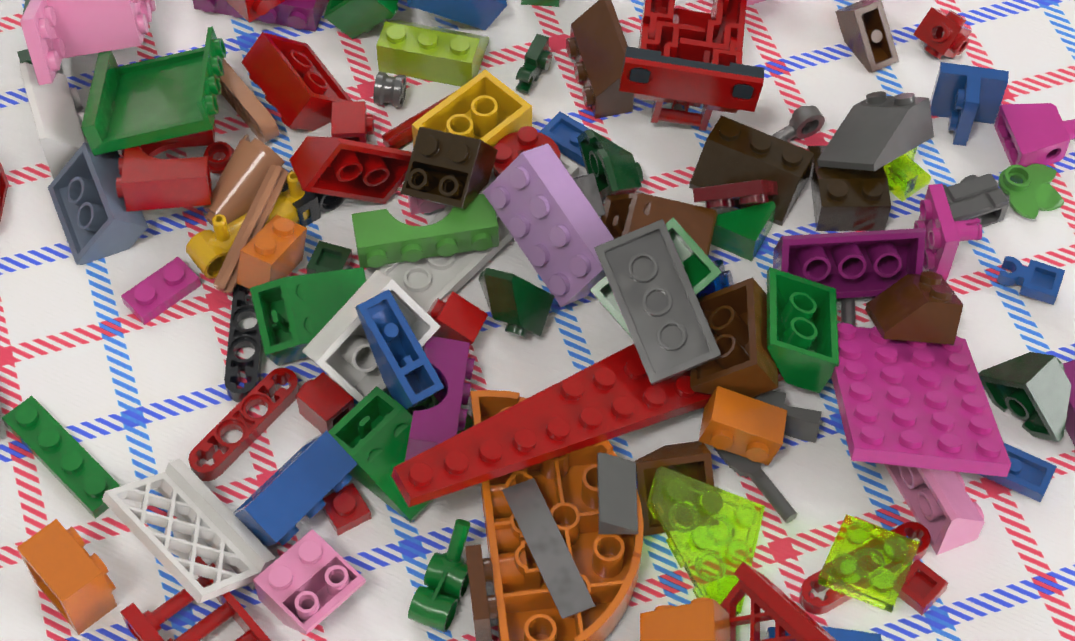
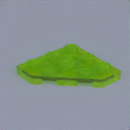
(706, 530)

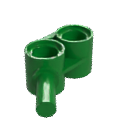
(445, 582)

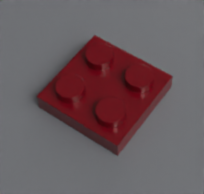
(746, 192)

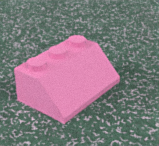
(939, 504)

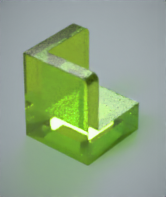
(906, 176)

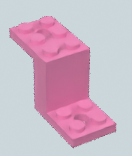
(81, 28)

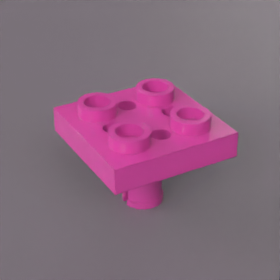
(942, 231)

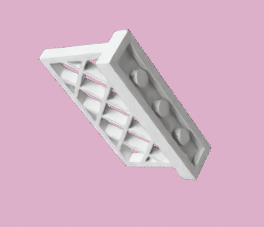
(205, 517)

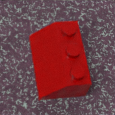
(294, 81)
(349, 168)

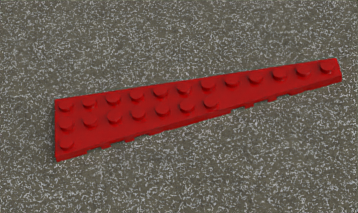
(563, 418)

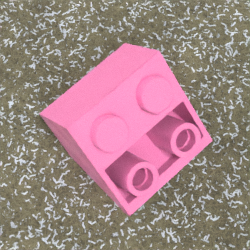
(307, 583)

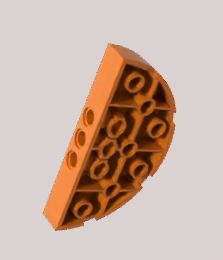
(605, 561)

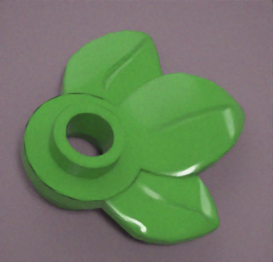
(1031, 189)

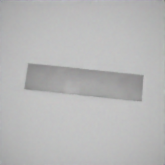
(548, 548)

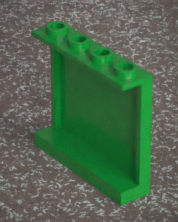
(153, 97)

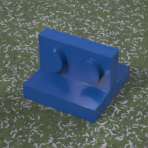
(967, 96)

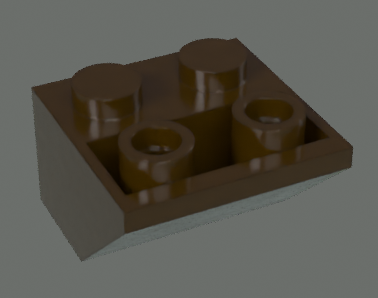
(448, 168)

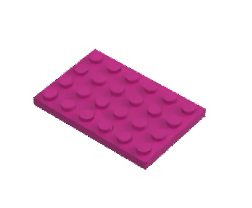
(915, 404)

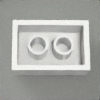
(342, 344)

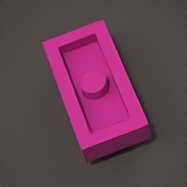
(161, 290)

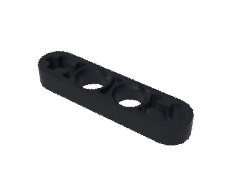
(238, 339)

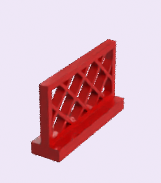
(777, 607)

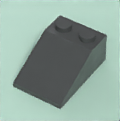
(879, 131)

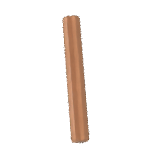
(252, 224)

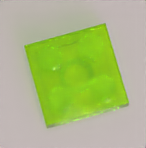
(868, 563)

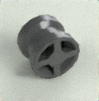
(389, 89)

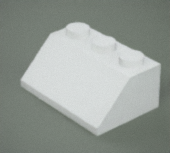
(54, 117)

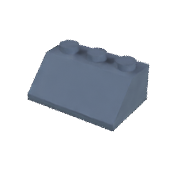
(90, 209)

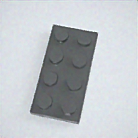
(657, 302)

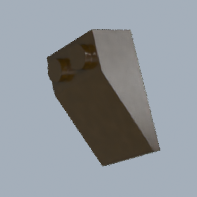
(848, 197)

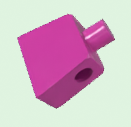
(1033, 133)

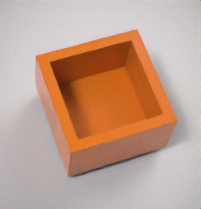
(69, 575)

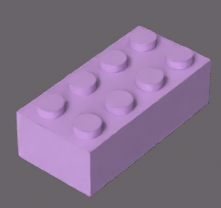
(551, 222)

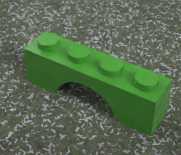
(385, 240)

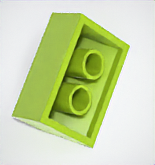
(430, 52)

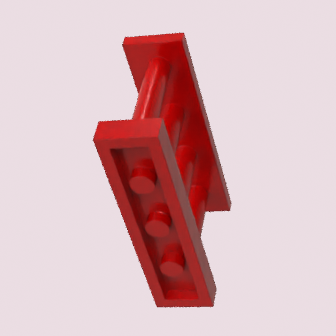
(146, 625)

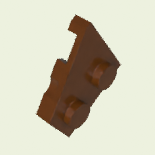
(483, 605)

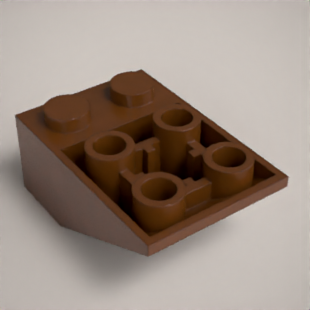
(635, 210)

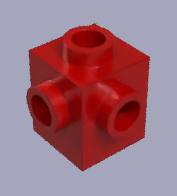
(943, 33)

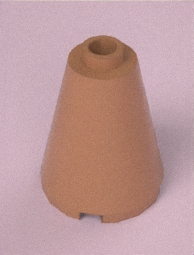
(241, 179)

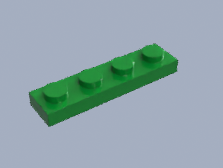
(60, 454)

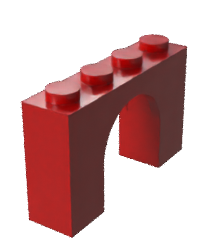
(165, 183)

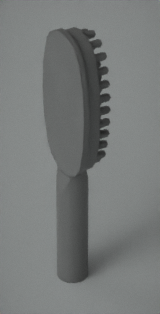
(753, 470)

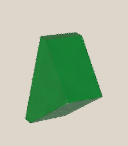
(744, 229)

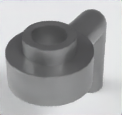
(803, 124)

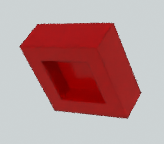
(346, 509)
(922, 587)

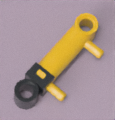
(211, 247)

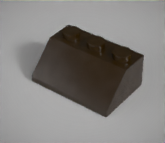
(745, 154)

